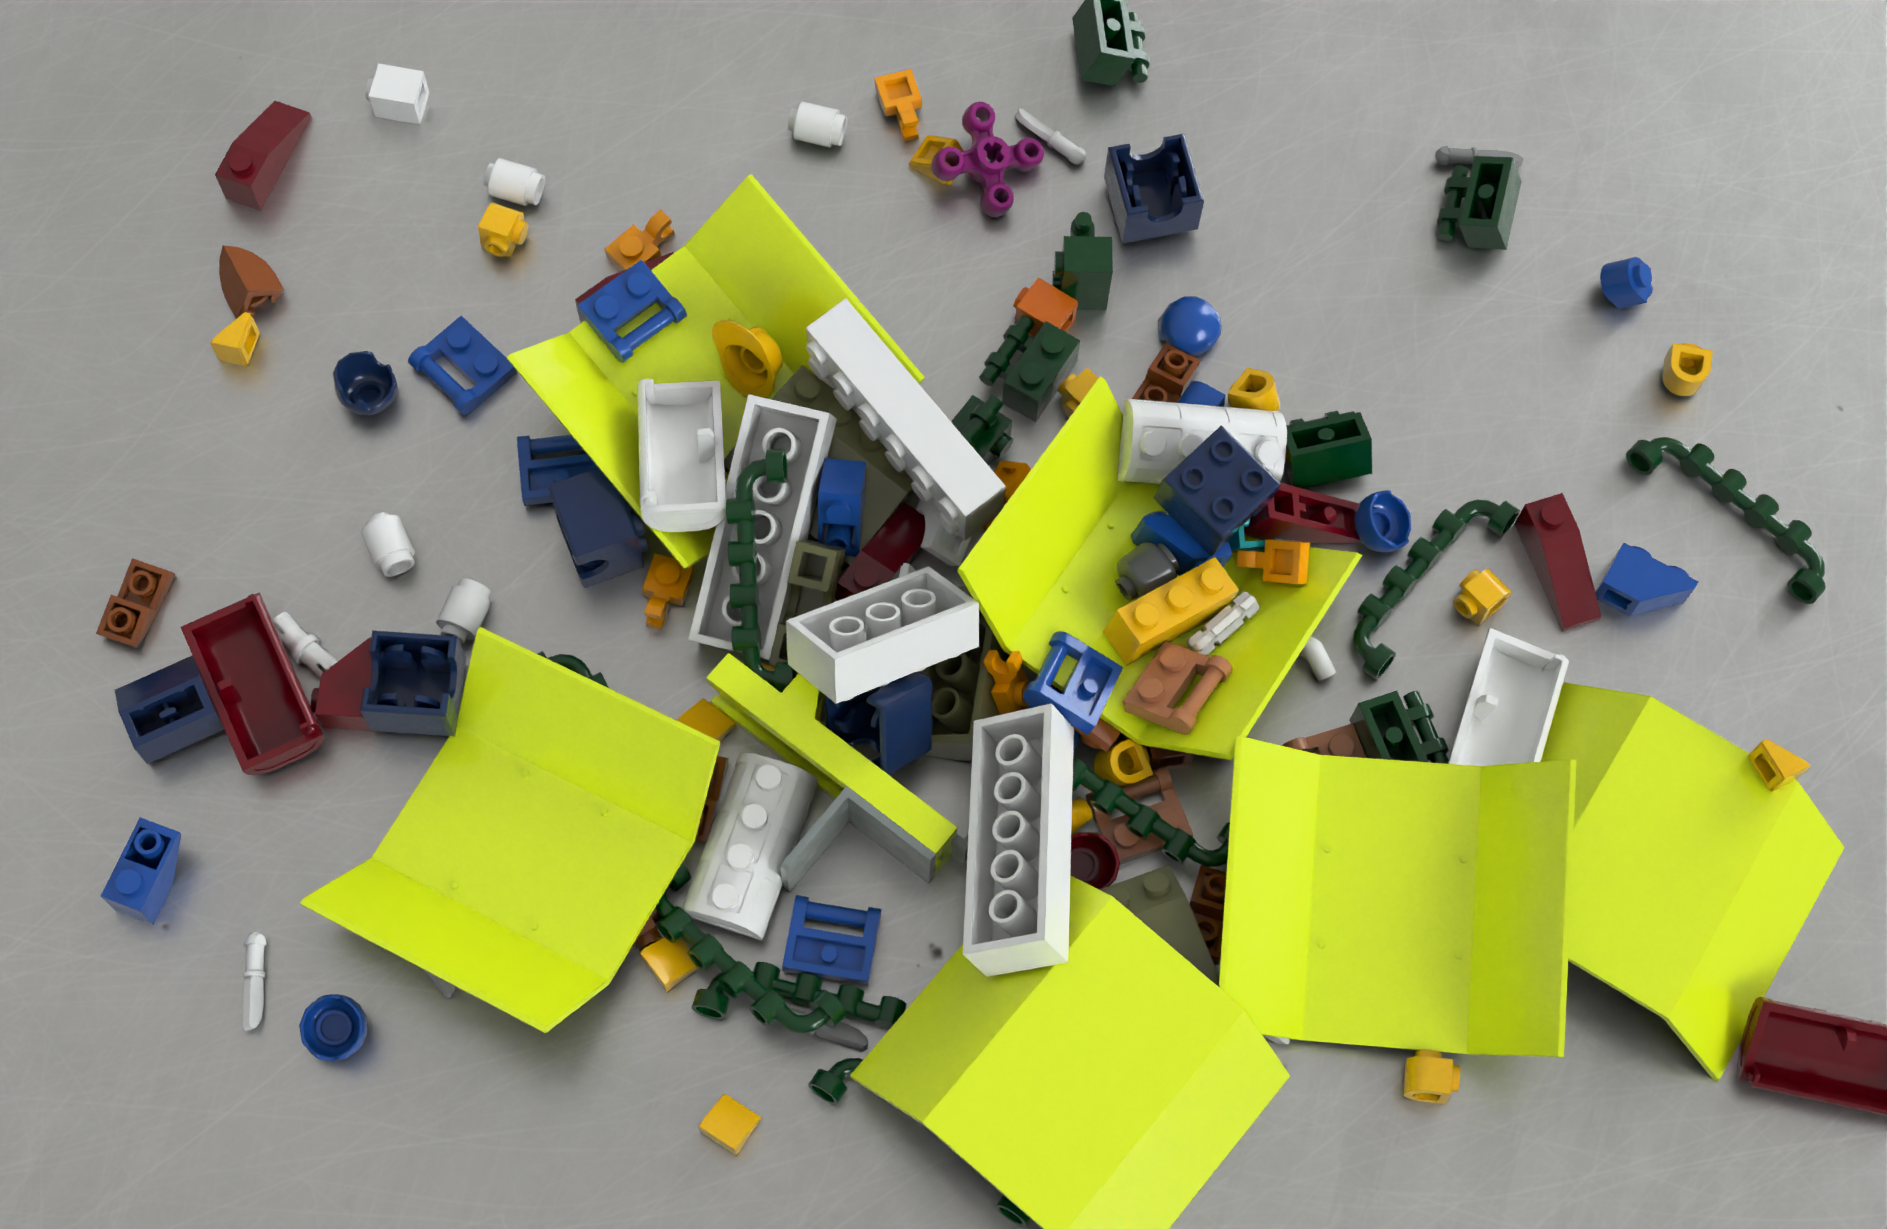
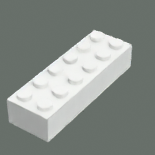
(904, 420)
(781, 518)
(1019, 842)

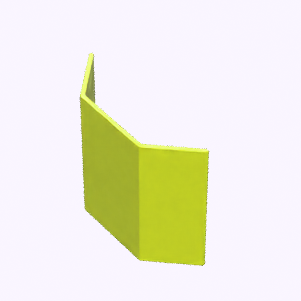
(738, 268)
(1054, 569)
(532, 838)
(1682, 864)
(1400, 901)
(1083, 1082)

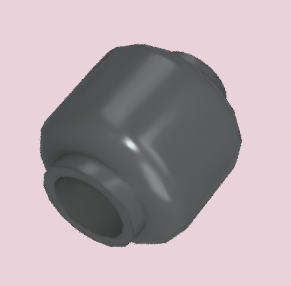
(1145, 569)

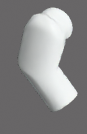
(1318, 659)

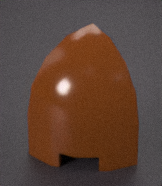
(246, 280)

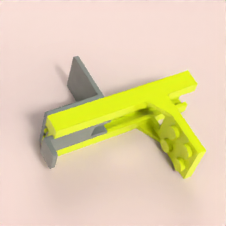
(861, 790)

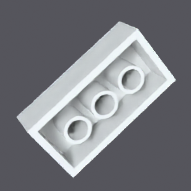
(882, 634)

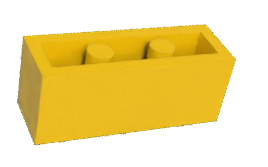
(1170, 611)

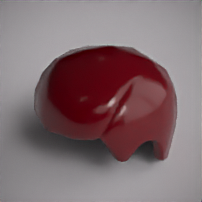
(1093, 859)

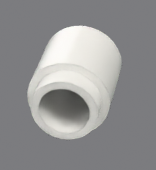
(817, 124)
(514, 182)
(388, 544)
(464, 610)

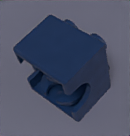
(1154, 190)
(1216, 490)
(598, 527)
(414, 683)
(889, 718)

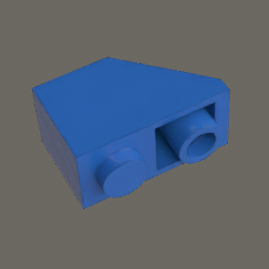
(842, 504)
(1162, 528)
(1642, 584)
(144, 871)

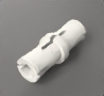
(304, 647)

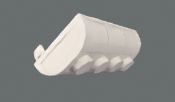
(1162, 434)
(681, 455)
(1509, 703)
(748, 843)

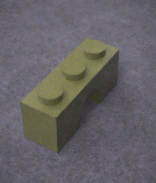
(813, 585)

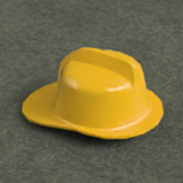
(747, 357)

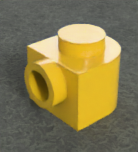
(502, 229)
(1686, 368)
(1075, 388)
(1254, 391)
(1481, 596)
(1123, 763)
(1430, 1077)

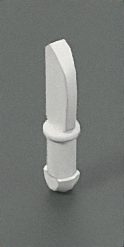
(1054, 138)
(253, 984)

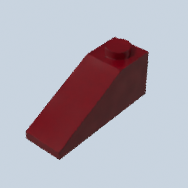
(261, 154)
(1305, 517)
(885, 553)
(1559, 560)

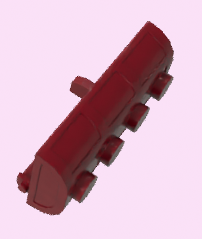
(253, 686)
(1815, 1055)

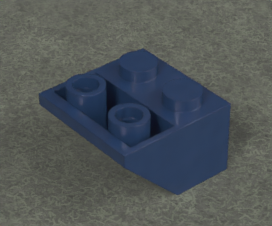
(167, 710)

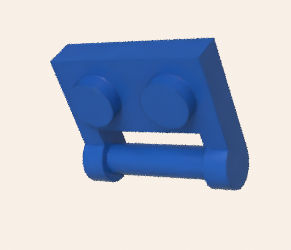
(622, 302)
(471, 356)
(539, 474)
(1086, 687)
(831, 953)

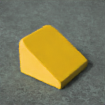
(924, 155)
(237, 340)
(708, 720)
(1777, 764)
(668, 962)
(729, 1124)

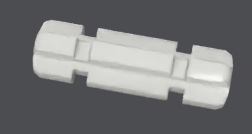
(1224, 624)

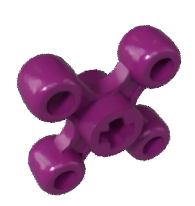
(998, 152)

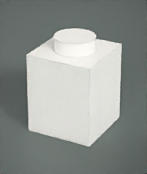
(398, 93)

